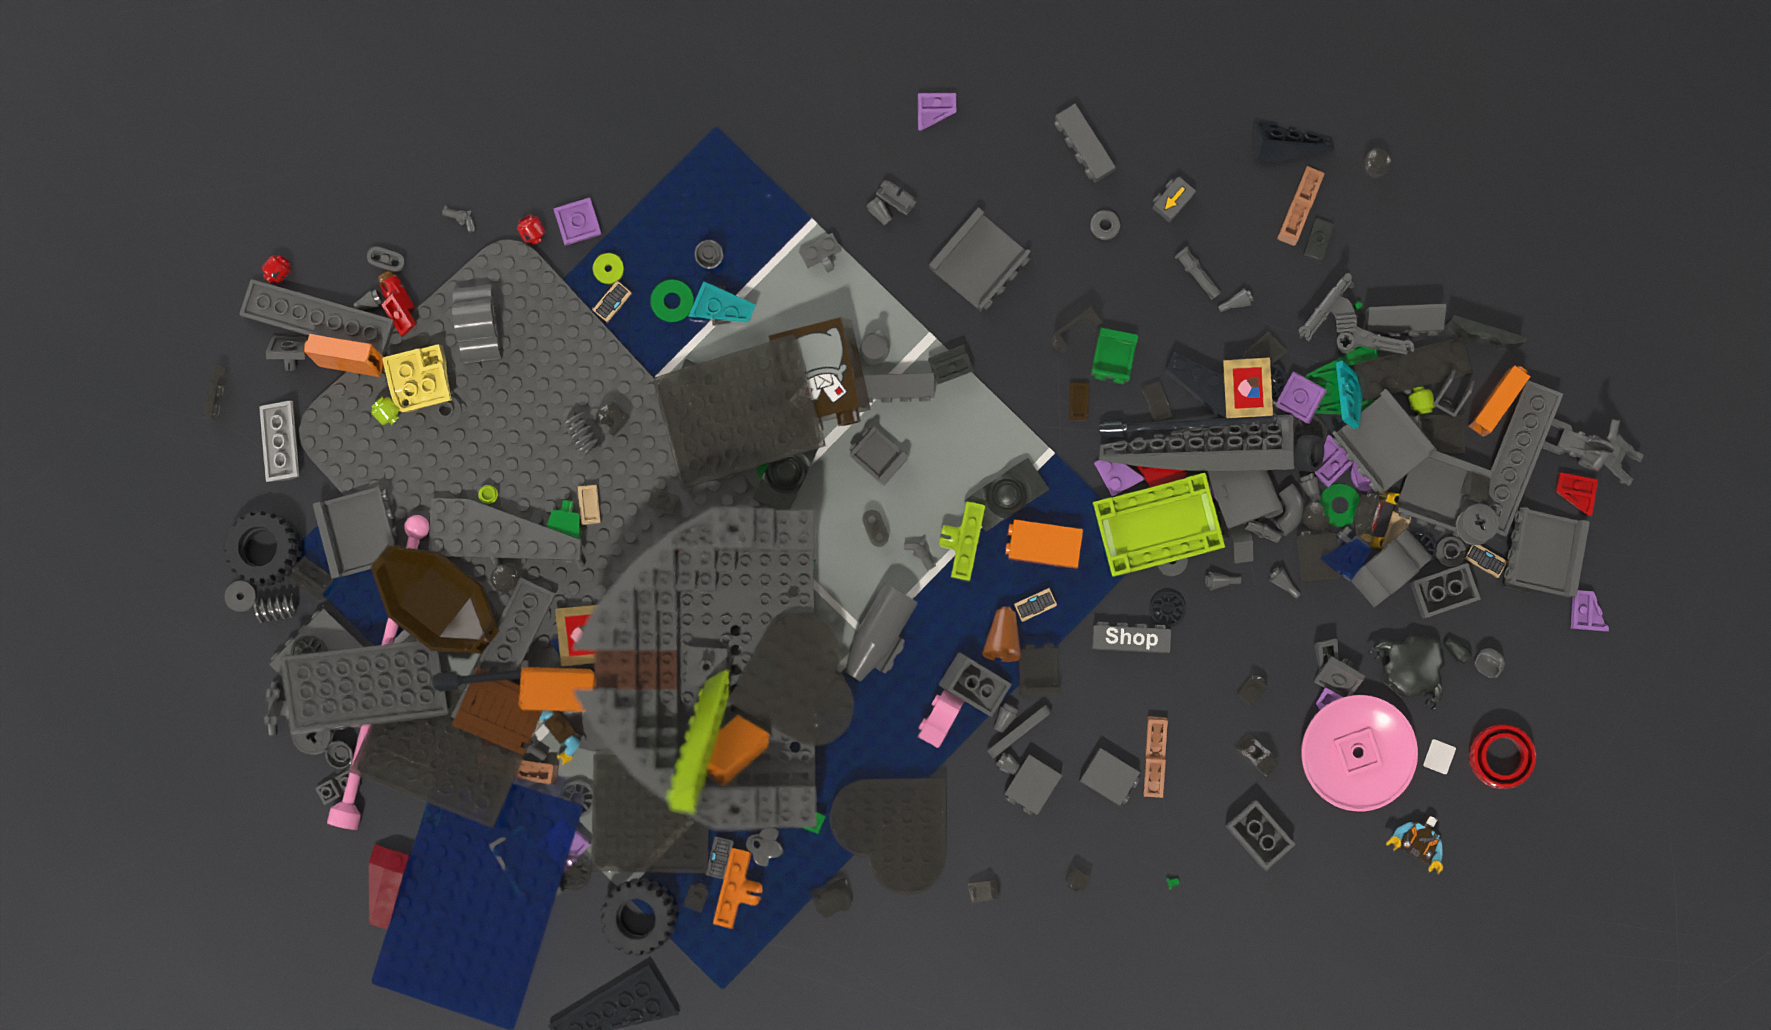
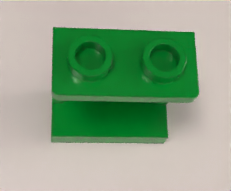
(1114, 355)

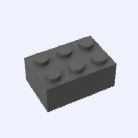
(1444, 591)
(1260, 835)

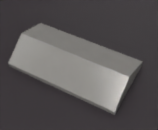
(279, 441)

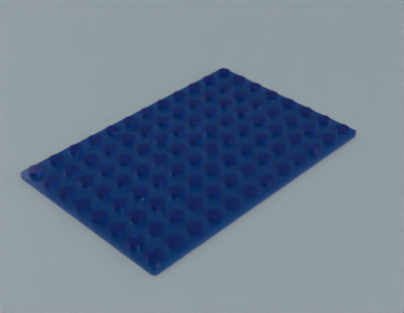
(462, 923)

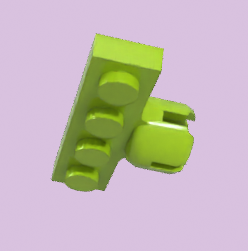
(964, 540)

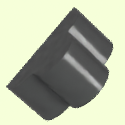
(476, 324)
(1391, 568)

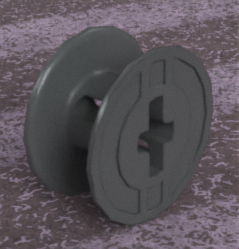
(1481, 533)
(309, 745)

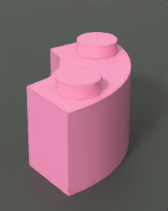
(941, 718)

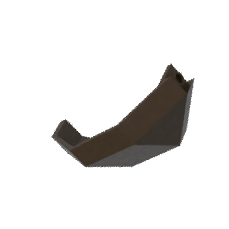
(434, 600)

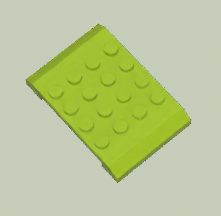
(1159, 525)

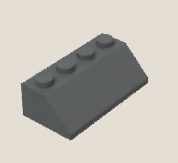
(1405, 320)

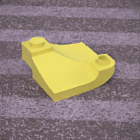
(418, 377)

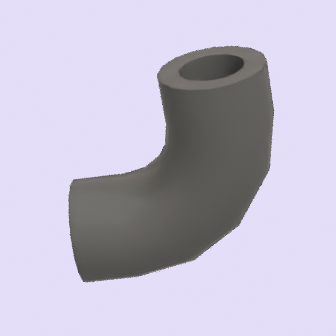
(1293, 510)

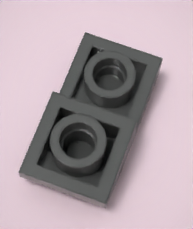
(333, 788)

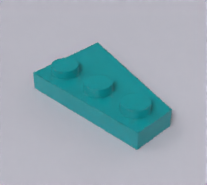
(720, 304)
(1349, 395)

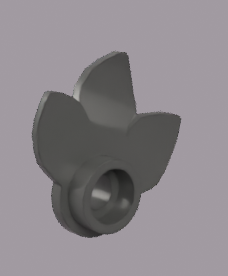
(767, 846)

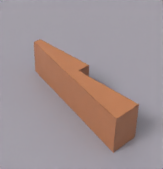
(1300, 206)
(1155, 756)
(538, 772)

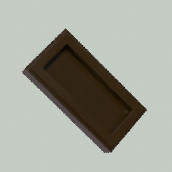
(1078, 401)

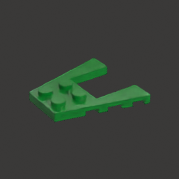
(1327, 378)

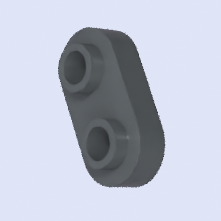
(386, 259)

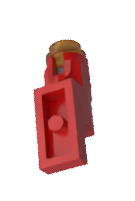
(397, 303)

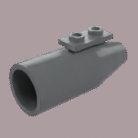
(878, 635)

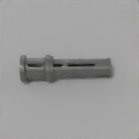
(1192, 265)

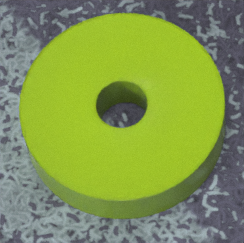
(602, 262)

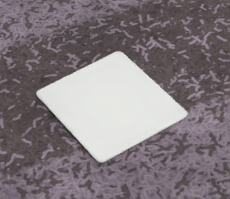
(1439, 756)

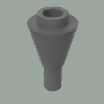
(1241, 299)
(1281, 579)
(1216, 580)

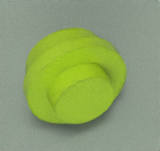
(488, 494)

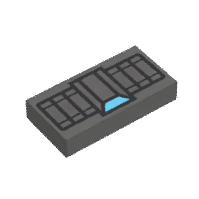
(719, 857)

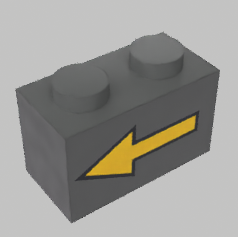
(1173, 199)

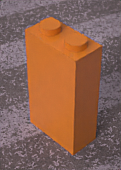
(344, 355)
(1499, 400)
(1044, 544)
(553, 688)
(735, 749)

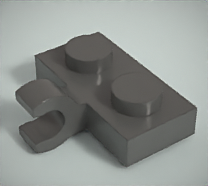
(820, 252)

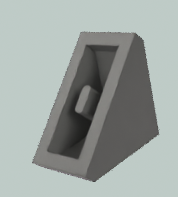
(1241, 544)
(1325, 650)

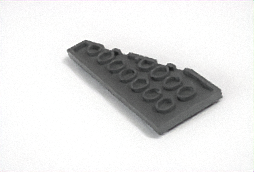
(481, 531)

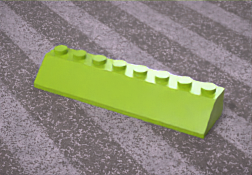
(700, 743)

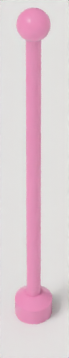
(346, 813)

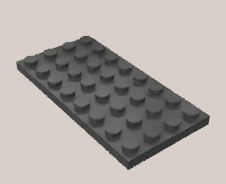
(361, 687)

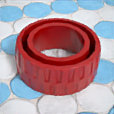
(1478, 756)

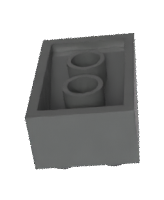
(975, 684)

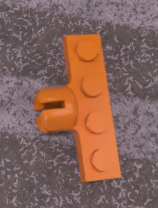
(735, 889)

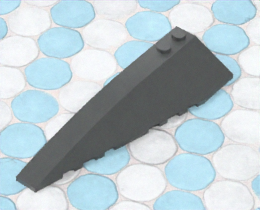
(1211, 448)

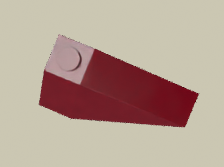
(386, 876)

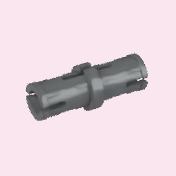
(1263, 530)

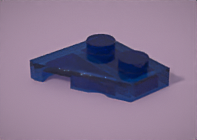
(1347, 558)

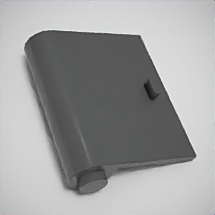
(1248, 493)

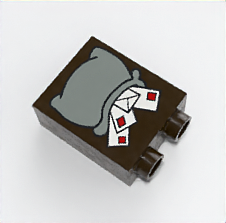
(832, 369)

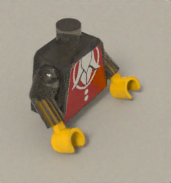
(1368, 514)

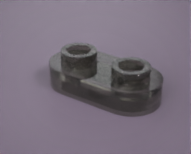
(875, 528)

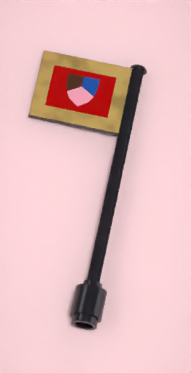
(1246, 395)
(569, 627)

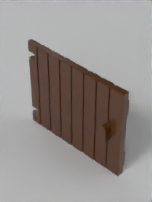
(496, 714)

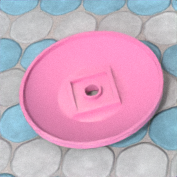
(1386, 760)

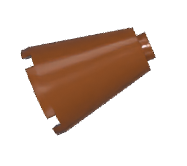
(1003, 637)

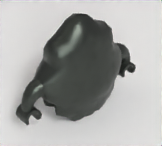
(1413, 666)

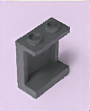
(878, 455)
(1110, 777)
(1032, 785)

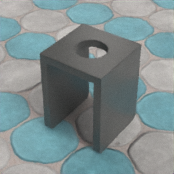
(1454, 407)

